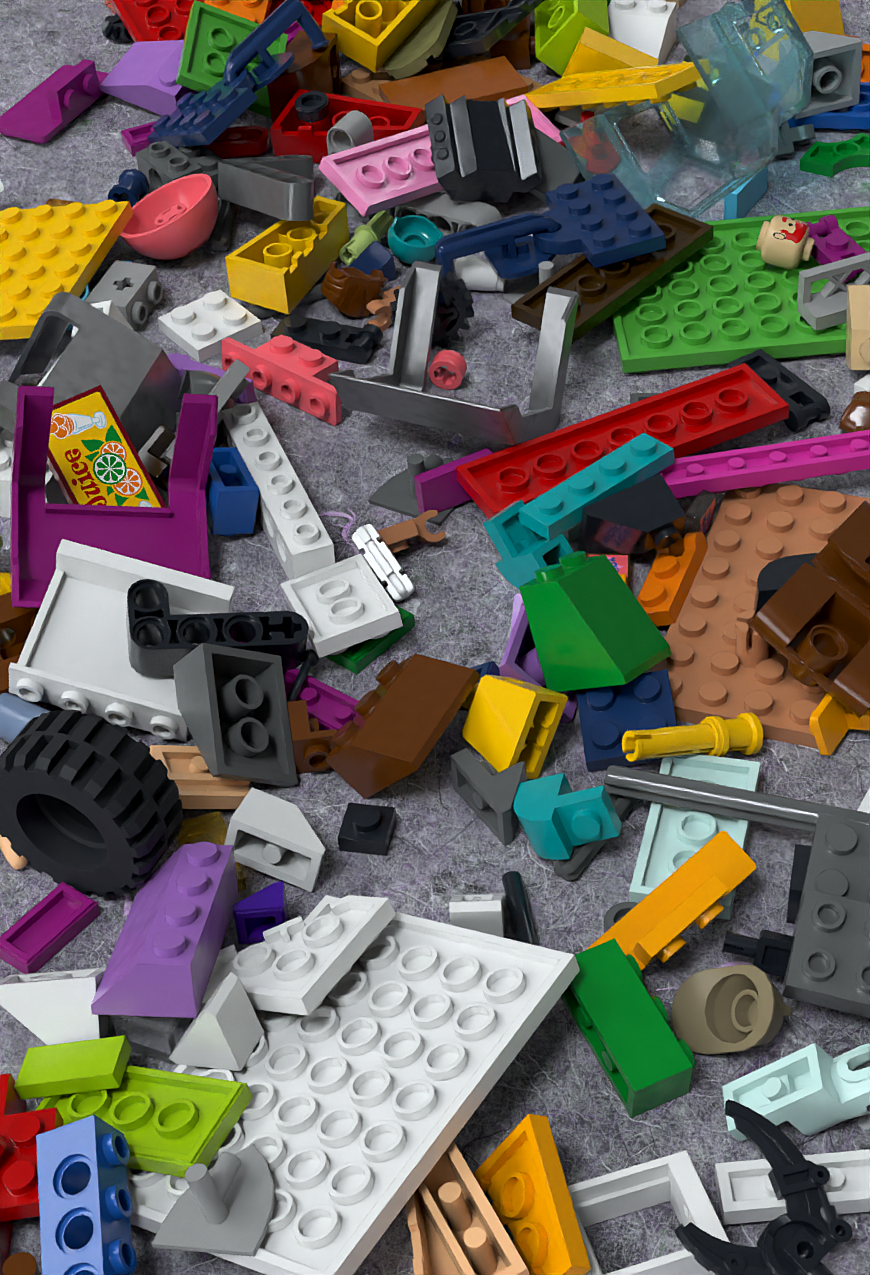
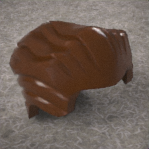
(352, 289)

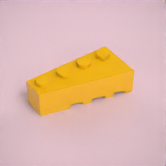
(288, 258)

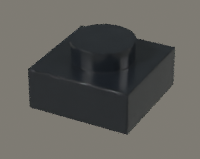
(367, 829)

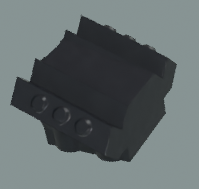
(483, 148)

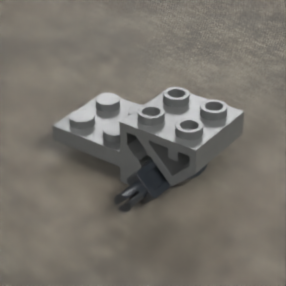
(830, 942)

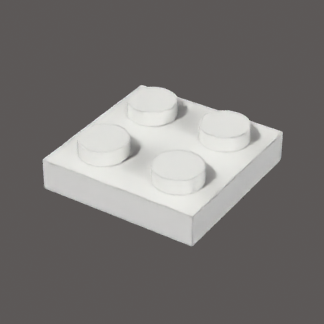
(206, 322)

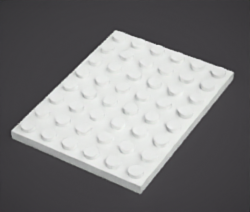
(373, 1085)

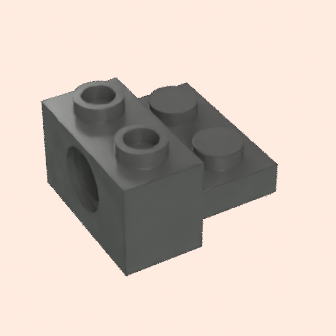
(166, 163)

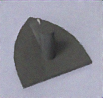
(400, 493)

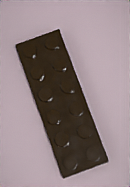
(614, 285)

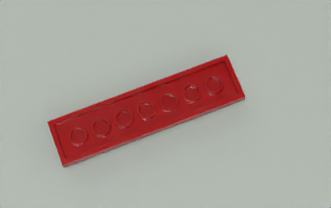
(682, 418)

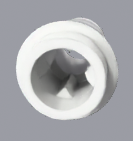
(478, 274)

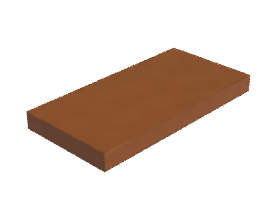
(477, 81)

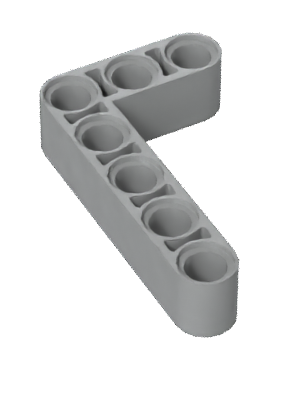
(438, 207)

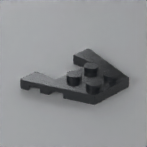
(479, 31)

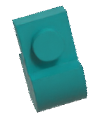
(522, 548)
(560, 818)

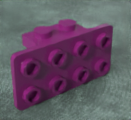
(54, 103)

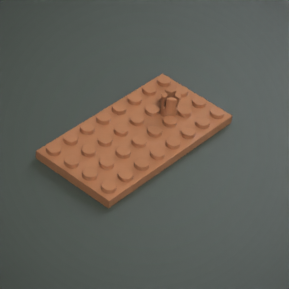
(716, 657)

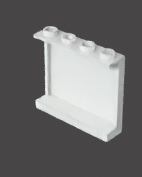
(81, 644)

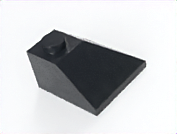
(632, 520)

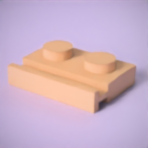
(194, 780)

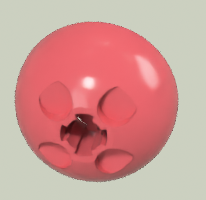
(173, 218)

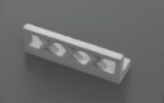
(830, 304)

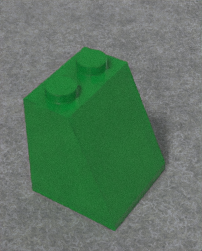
(589, 625)

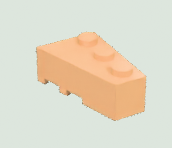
(456, 1226)

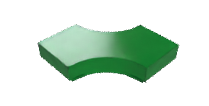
(832, 158)

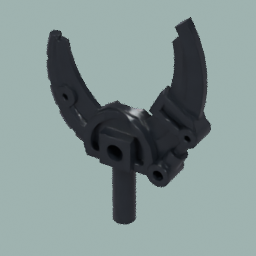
(793, 1240)

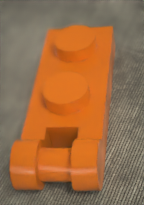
(672, 578)

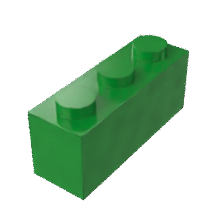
(627, 1029)

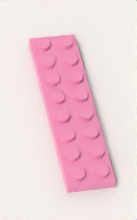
(398, 166)

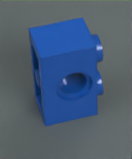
(230, 494)

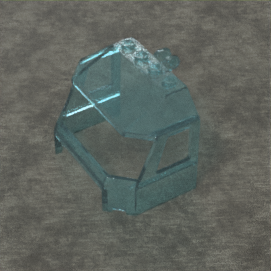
(749, 87)

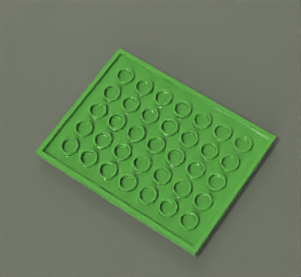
(729, 303)

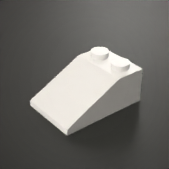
(644, 25)

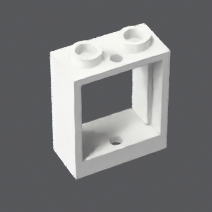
(641, 1187)

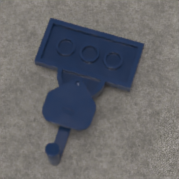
(207, 114)
(583, 217)

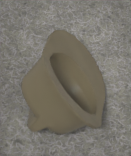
(728, 1010)

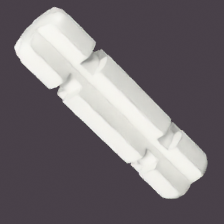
(383, 562)

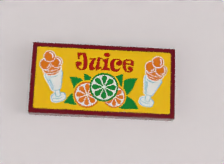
(95, 455)

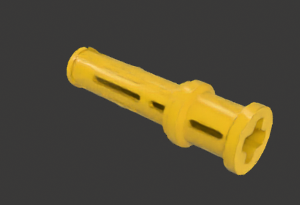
(709, 737)

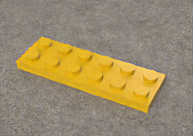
(615, 87)

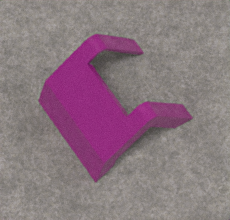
(156, 535)

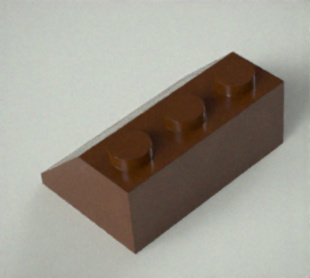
(399, 721)

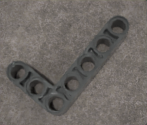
(270, 185)

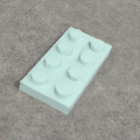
(678, 833)

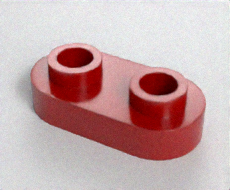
(241, 141)

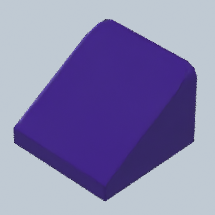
(260, 912)

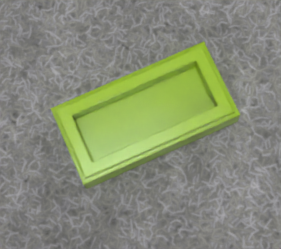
(73, 1067)

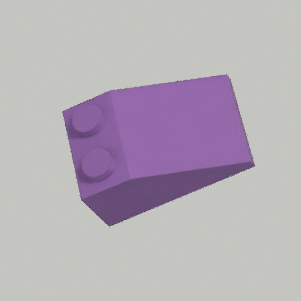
(148, 76)

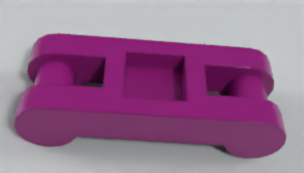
(834, 245)

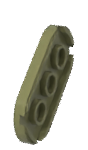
(426, 40)

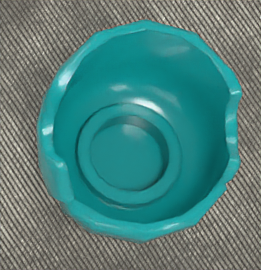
(413, 238)

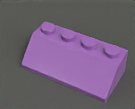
(171, 936)

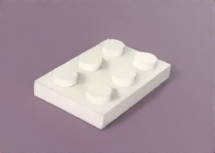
(342, 605)

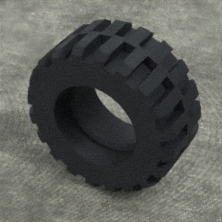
(87, 803)

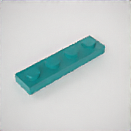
(620, 469)

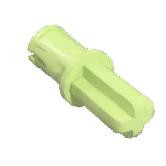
(365, 235)

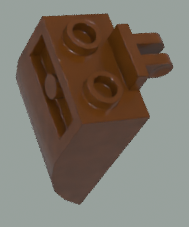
(310, 71)

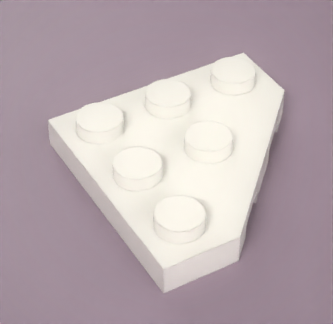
(301, 959)

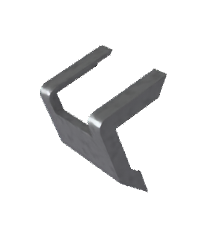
(103, 353)
(402, 393)

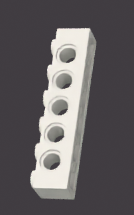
(282, 501)

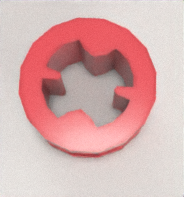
(441, 376)

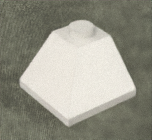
(56, 1004)

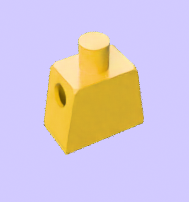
(512, 722)

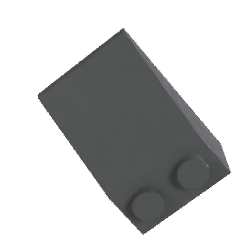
(237, 713)

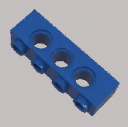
(84, 1200)

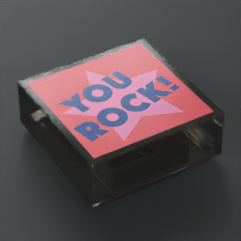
(700, 513)

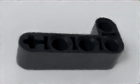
(174, 635)

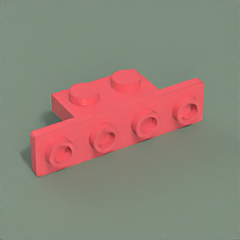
(289, 374)

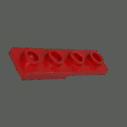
(19, 1160)

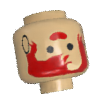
(785, 242)

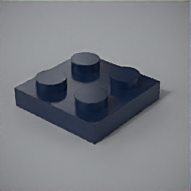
(613, 710)

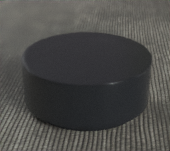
(312, 106)

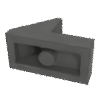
(487, 793)

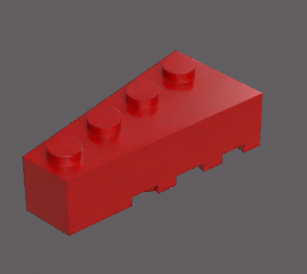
(297, 137)

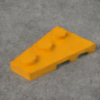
(534, 1199)

